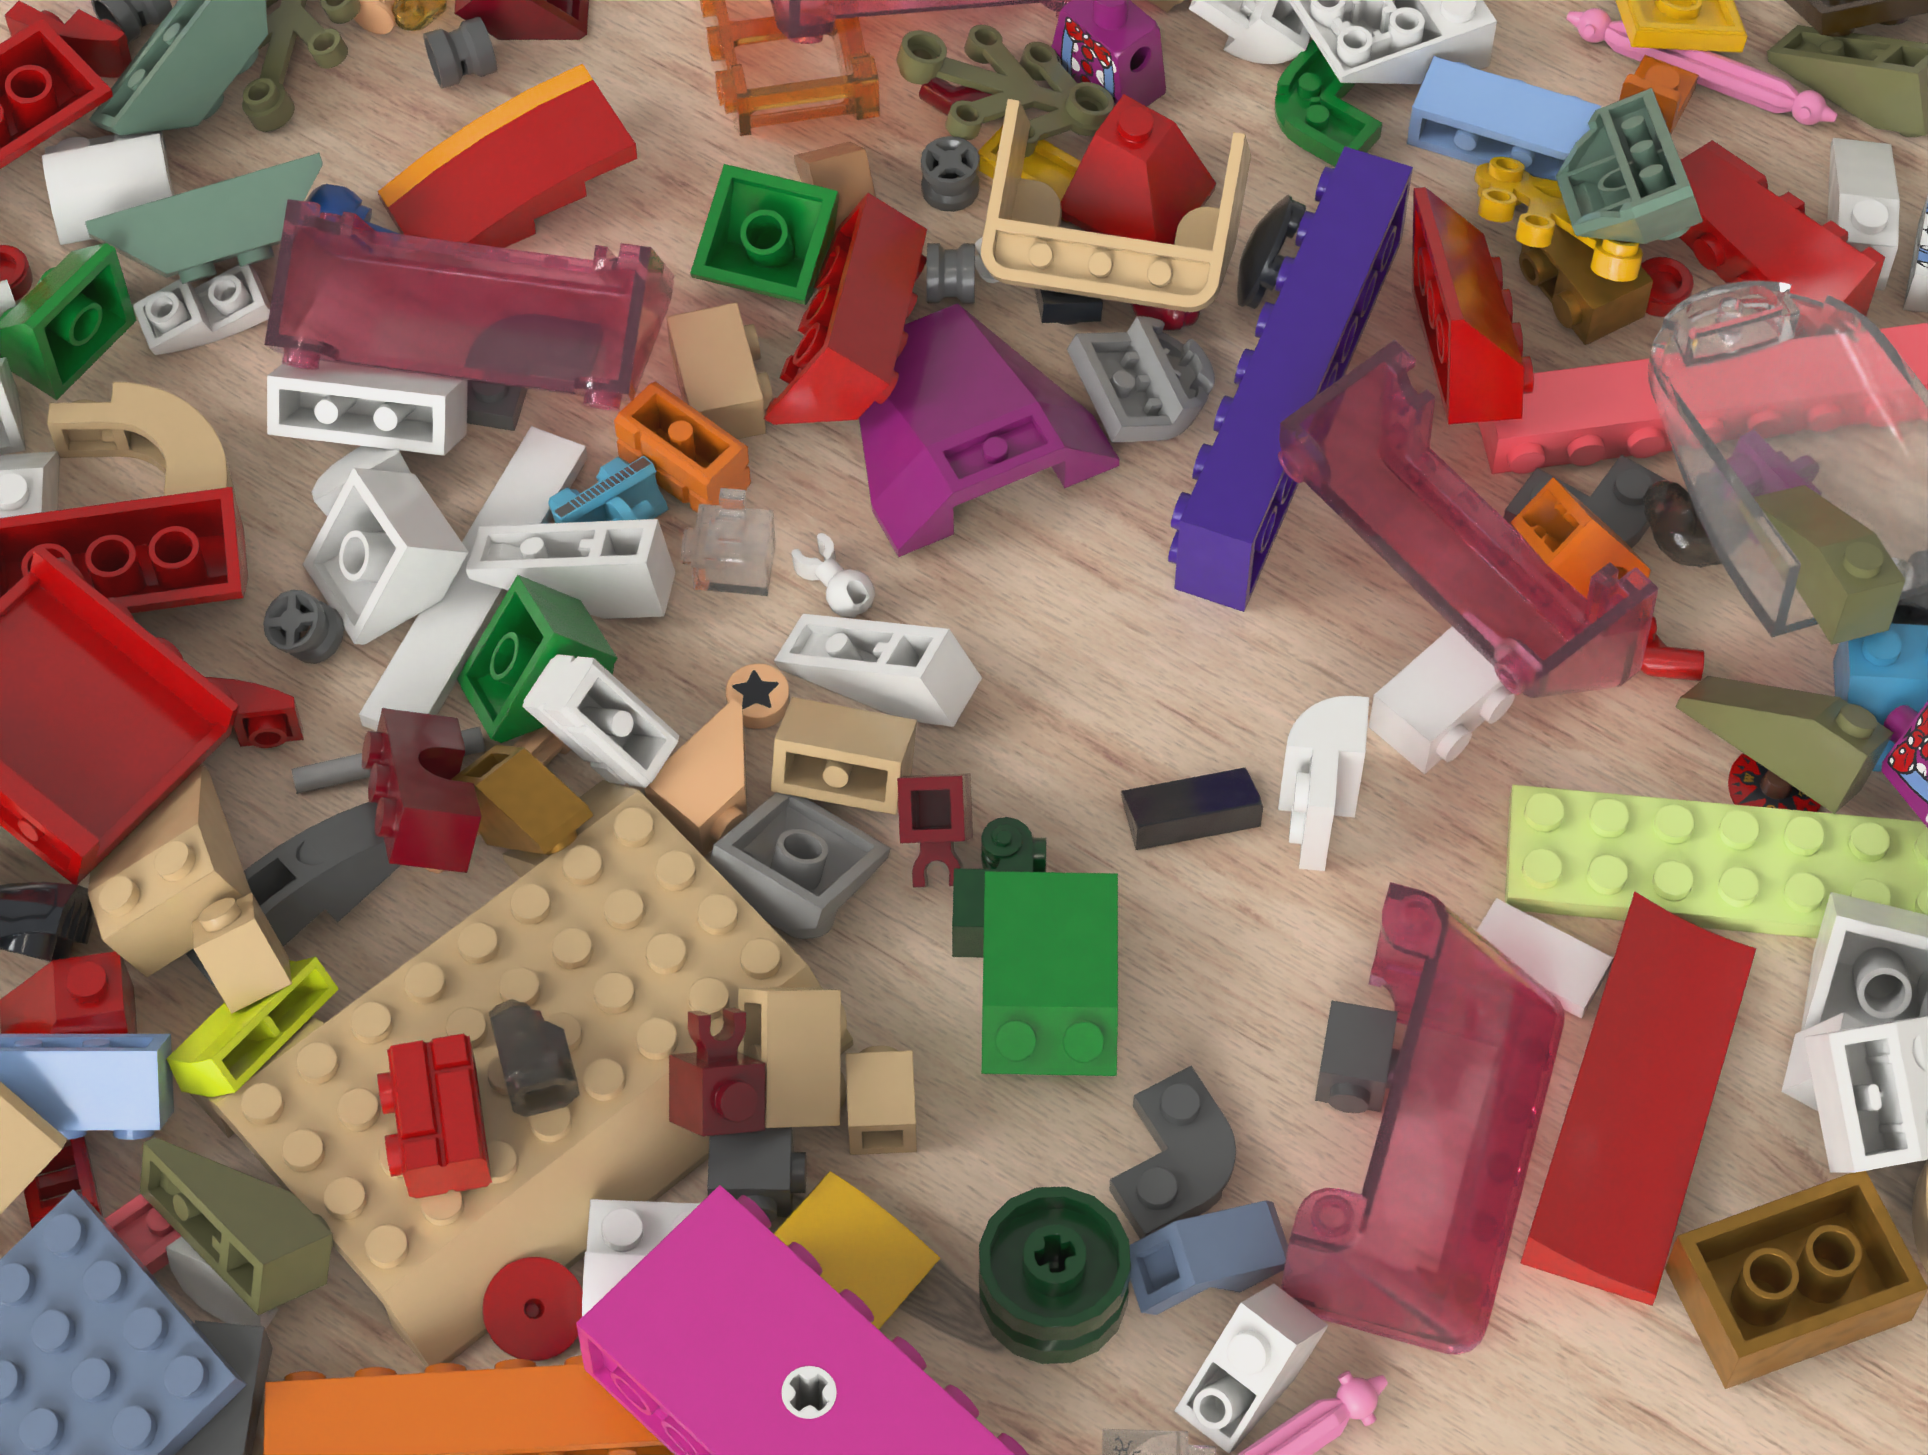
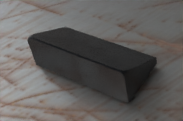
(1192, 808)

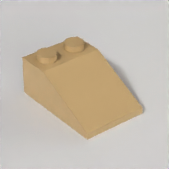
(167, 876)

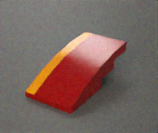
(511, 165)

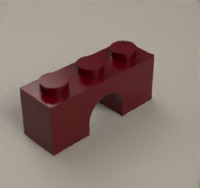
(419, 808)

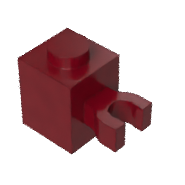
(935, 814)
(716, 1085)

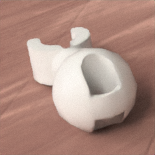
(847, 590)

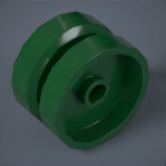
(1054, 1274)

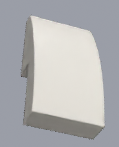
(191, 317)

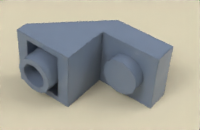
(1212, 1250)

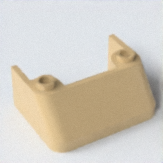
(1031, 250)

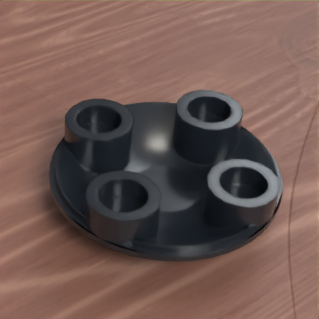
(1260, 257)

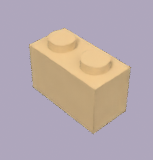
(717, 369)
(842, 755)
(800, 1043)

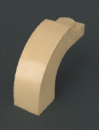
(144, 426)

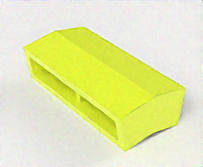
(236, 1045)

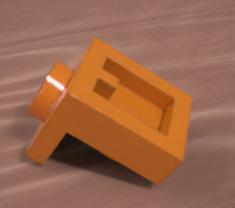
(1669, 83)

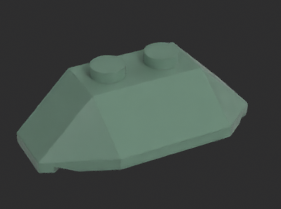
(185, 66)
(1627, 176)
(209, 223)

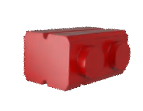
(436, 1115)

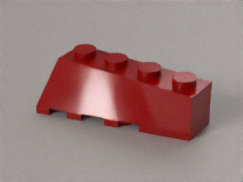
(1769, 237)
(854, 319)

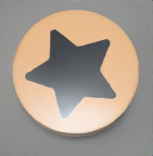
(761, 693)

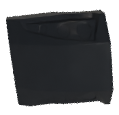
(44, 918)

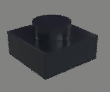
(1067, 308)

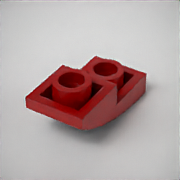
(96, 41)
(264, 715)

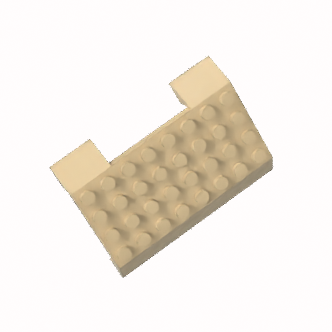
(609, 948)

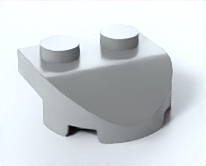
(1143, 380)

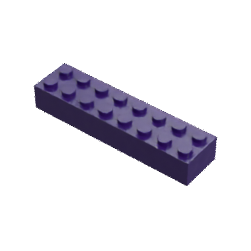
(1301, 351)

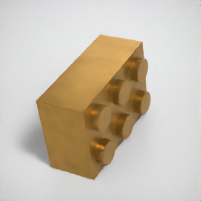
(1795, 1278)

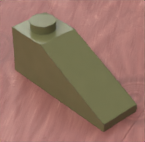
(1864, 74)
(1844, 565)
(1798, 735)
(240, 1225)

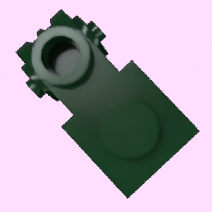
(1005, 848)

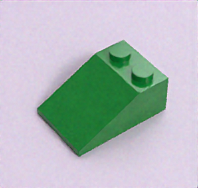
(1050, 973)

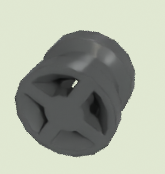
(941, 164)
(951, 273)
(294, 613)

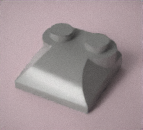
(797, 863)

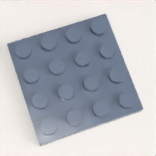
(98, 1347)

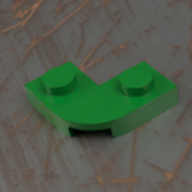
(1313, 111)

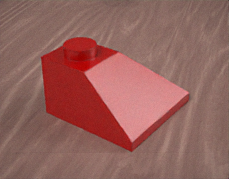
(1136, 177)
(73, 998)

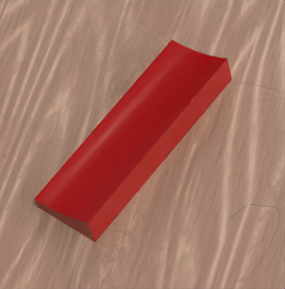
(1639, 1105)

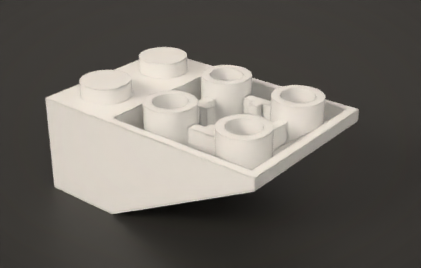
(1397, 37)
(1872, 1094)

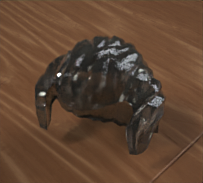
(1677, 525)

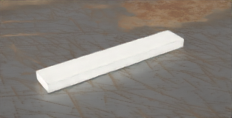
(447, 632)

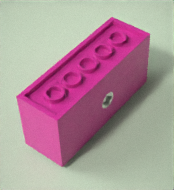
(750, 1352)

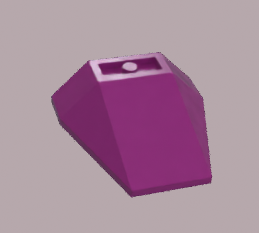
(965, 424)

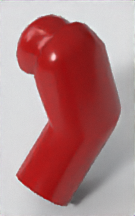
(1671, 661)

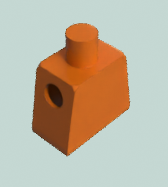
(1573, 537)

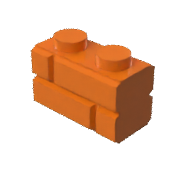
(687, 448)

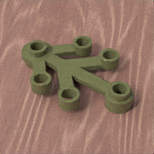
(265, 98)
(1070, 104)

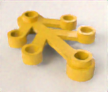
(1506, 185)

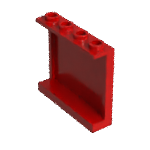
(92, 718)

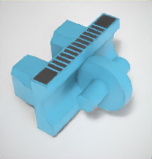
(621, 493)

